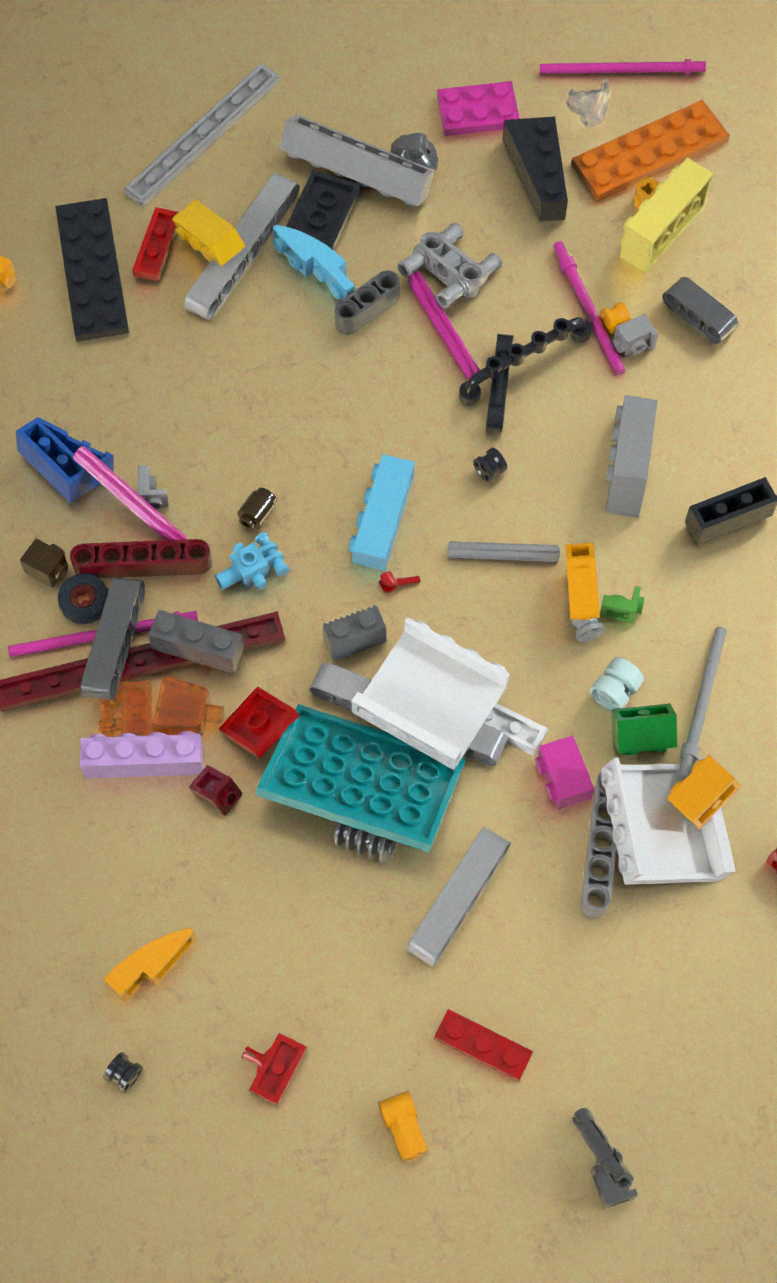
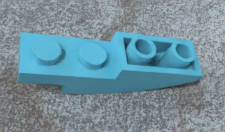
(315, 257)

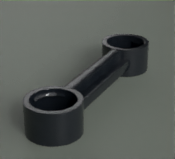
(499, 387)

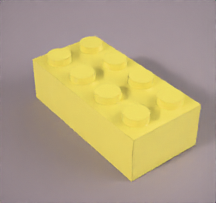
(665, 214)

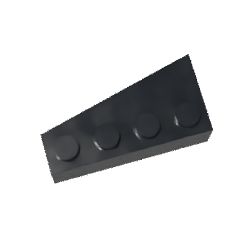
(538, 159)

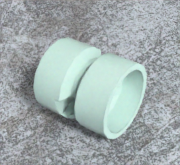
(619, 682)

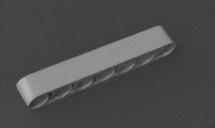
(254, 229)
(340, 687)

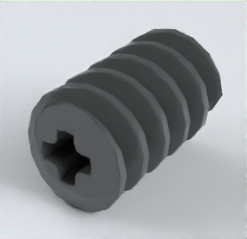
(364, 841)

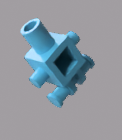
(252, 564)

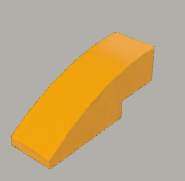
(149, 963)

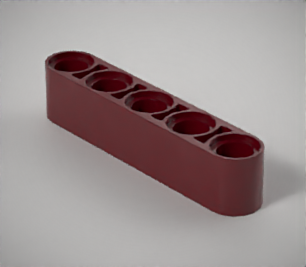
(152, 566)

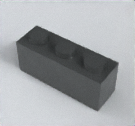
(196, 641)

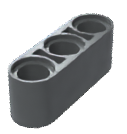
(700, 310)
(362, 313)

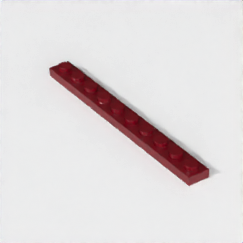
(140, 662)

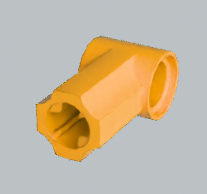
(401, 1119)

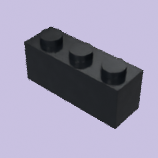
(731, 510)

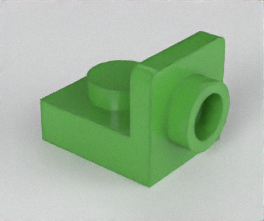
(622, 609)

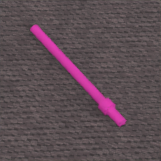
(569, 267)

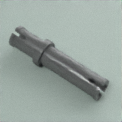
(607, 1157)

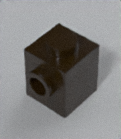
(45, 562)

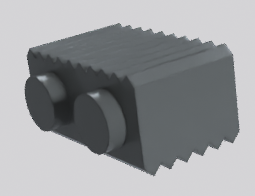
(354, 633)

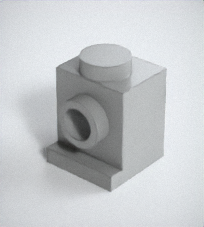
(635, 336)

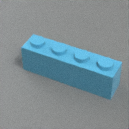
(382, 513)

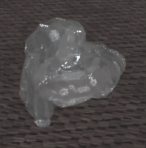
(590, 104)

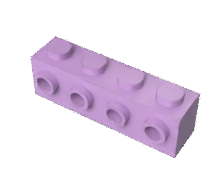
(141, 755)

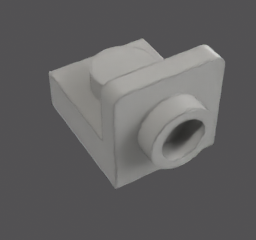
(148, 488)

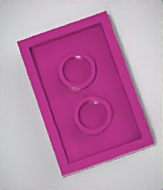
(476, 107)

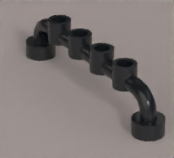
(579, 329)

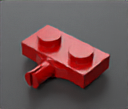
(275, 1067)

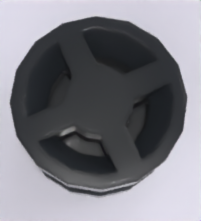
(490, 464)
(122, 1072)

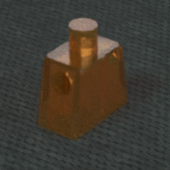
(184, 708)

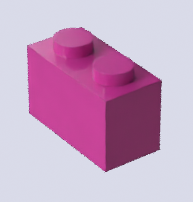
(564, 772)

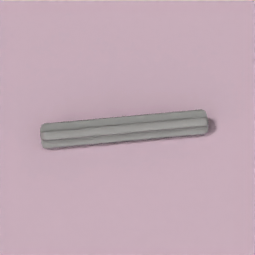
(503, 551)

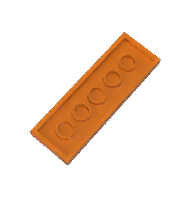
(649, 150)

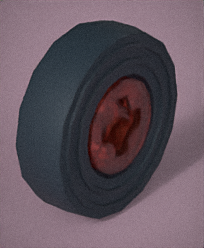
(86, 611)

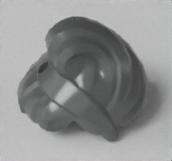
(417, 149)

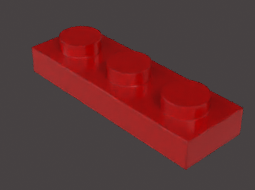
(155, 245)
(483, 1045)

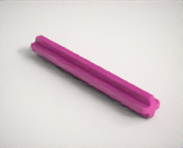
(443, 324)
(127, 495)

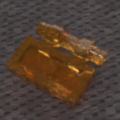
(135, 710)

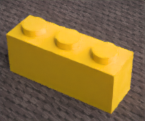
(208, 233)

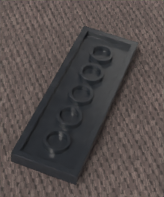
(91, 270)

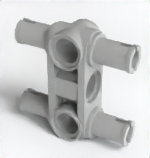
(449, 265)

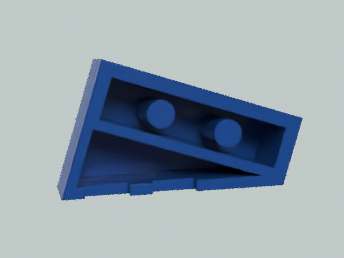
(52, 454)

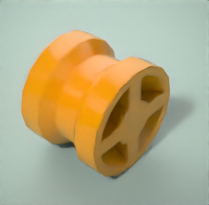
(643, 189)
(615, 316)

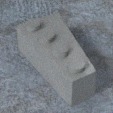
(630, 455)

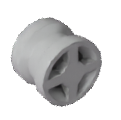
(587, 629)

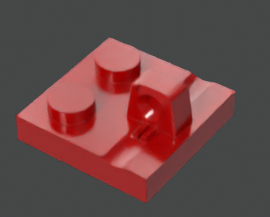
(258, 722)

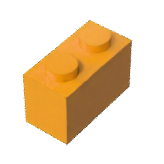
(703, 791)

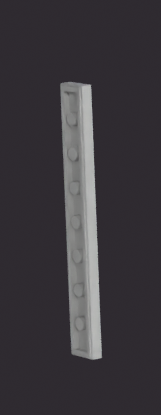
(201, 135)

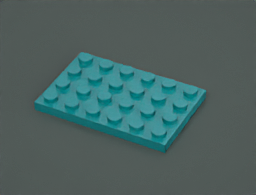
(359, 778)

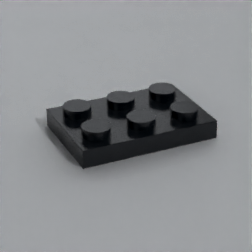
(324, 207)

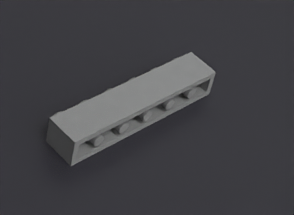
(356, 160)

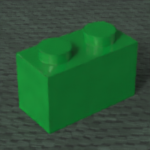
(644, 729)

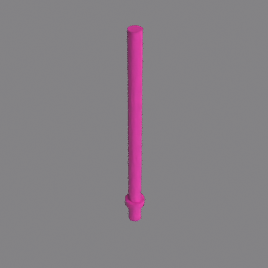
(624, 67)
(78, 638)

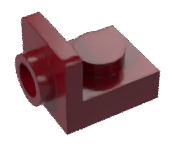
(216, 789)

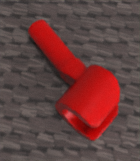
(390, 583)

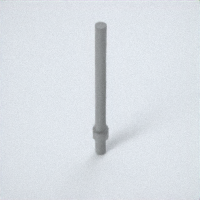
(690, 749)

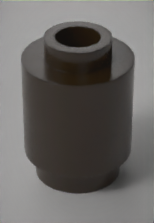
(257, 509)

